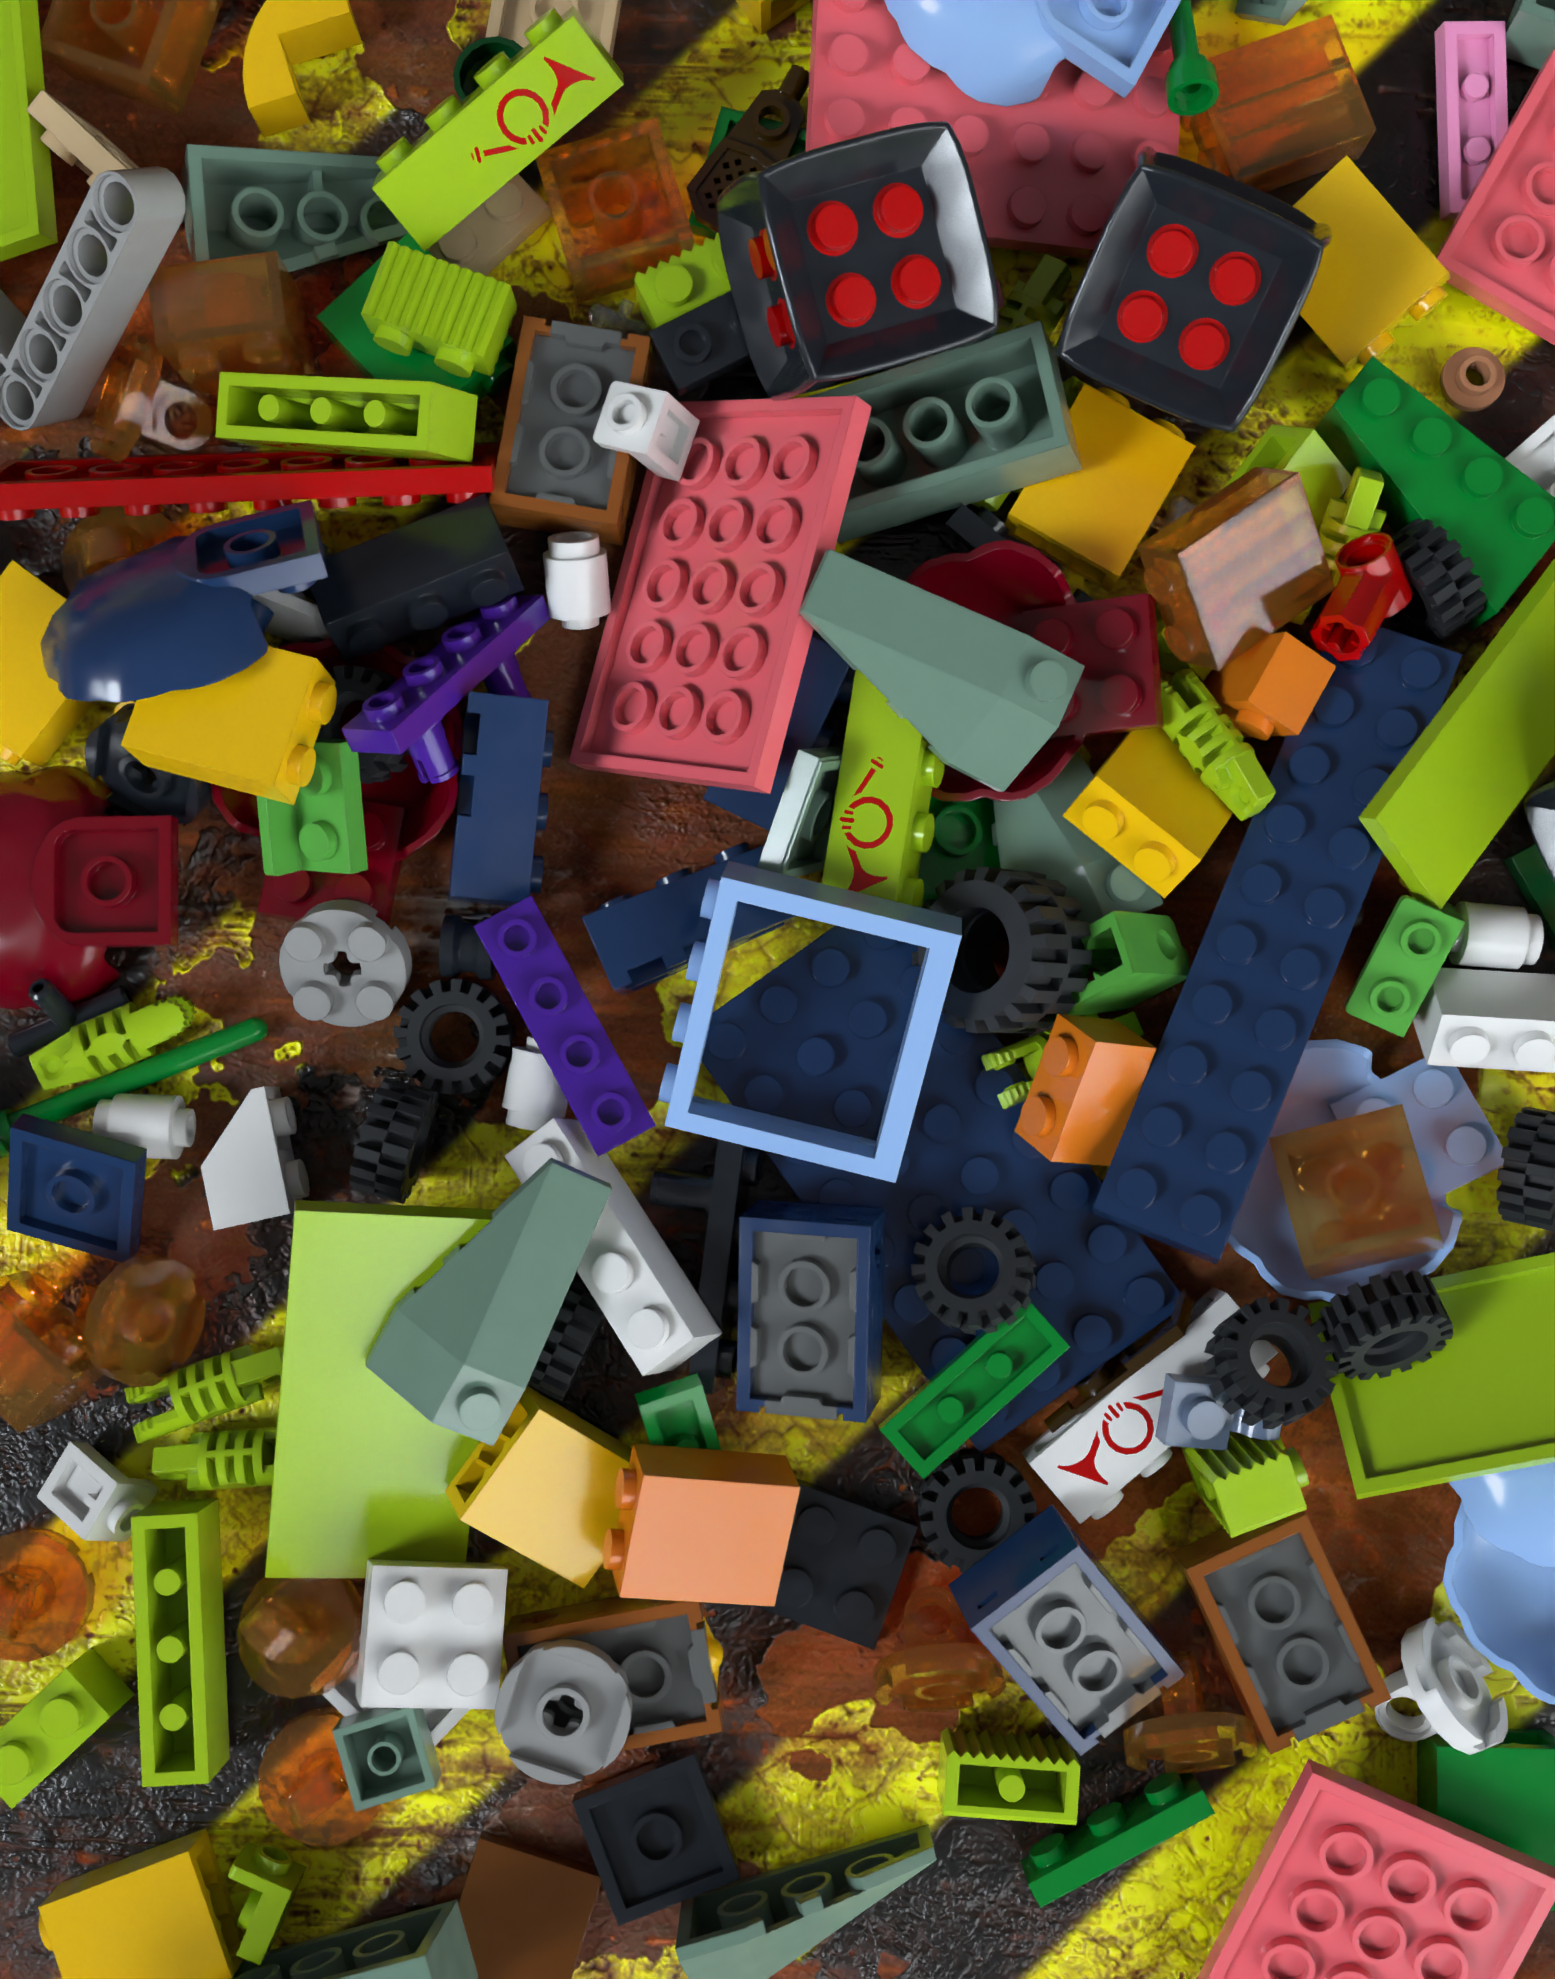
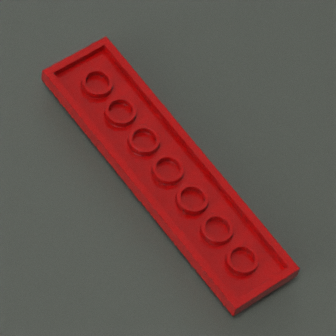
(215, 478)

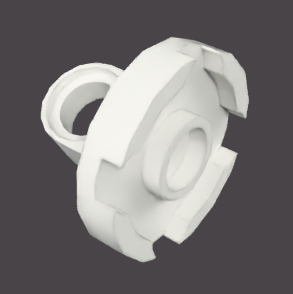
(1449, 1687)

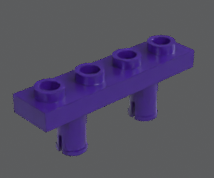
(413, 706)
(564, 1026)

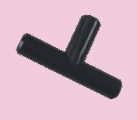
(61, 1014)

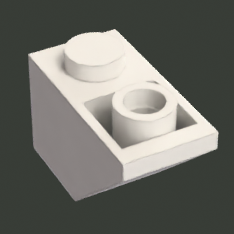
(253, 1163)

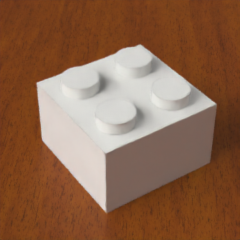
(431, 1634)

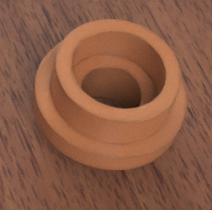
(1460, 391)

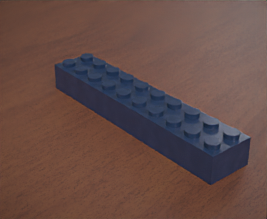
(1270, 953)

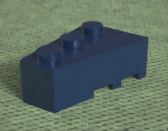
(822, 687)

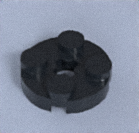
(129, 780)

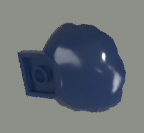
(180, 608)

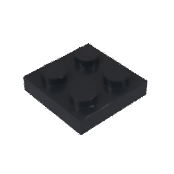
(842, 1564)
(656, 1836)

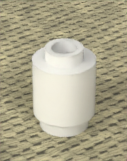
(576, 579)
(1497, 936)
(531, 1089)
(148, 1121)

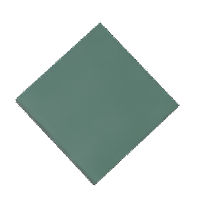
(804, 815)

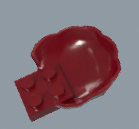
(1108, 636)
(397, 813)
(78, 883)

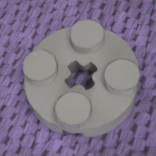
(323, 991)
(527, 1727)

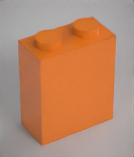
(701, 1525)

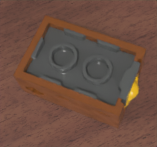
(547, 462)
(1281, 1629)
(658, 1643)

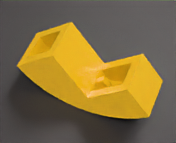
(286, 36)

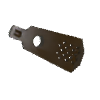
(750, 144)
(1131, 1360)

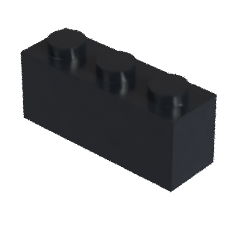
(415, 578)

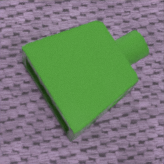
(1135, 960)

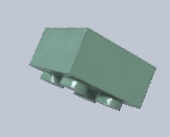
(386, 1755)

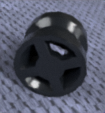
(463, 950)

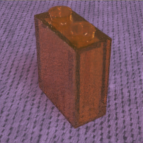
(1283, 109)
(1236, 567)

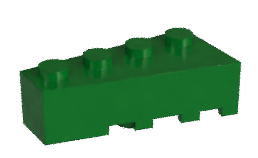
(1444, 476)

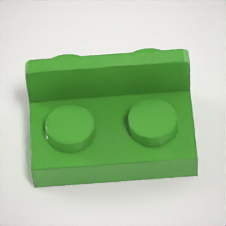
(325, 823)
(1404, 964)

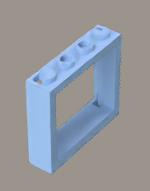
(838, 907)

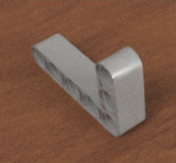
(87, 297)

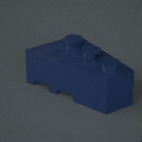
(500, 800)
(655, 931)

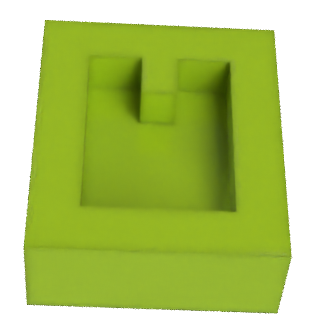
(274, 1884)

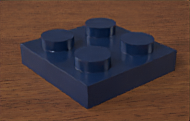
(75, 1188)

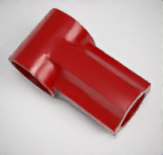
(1367, 592)

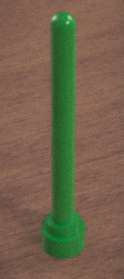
(1191, 78)
(137, 1075)

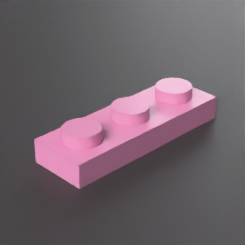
(1469, 105)

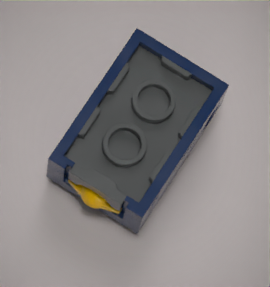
(810, 1310)
(1065, 1630)

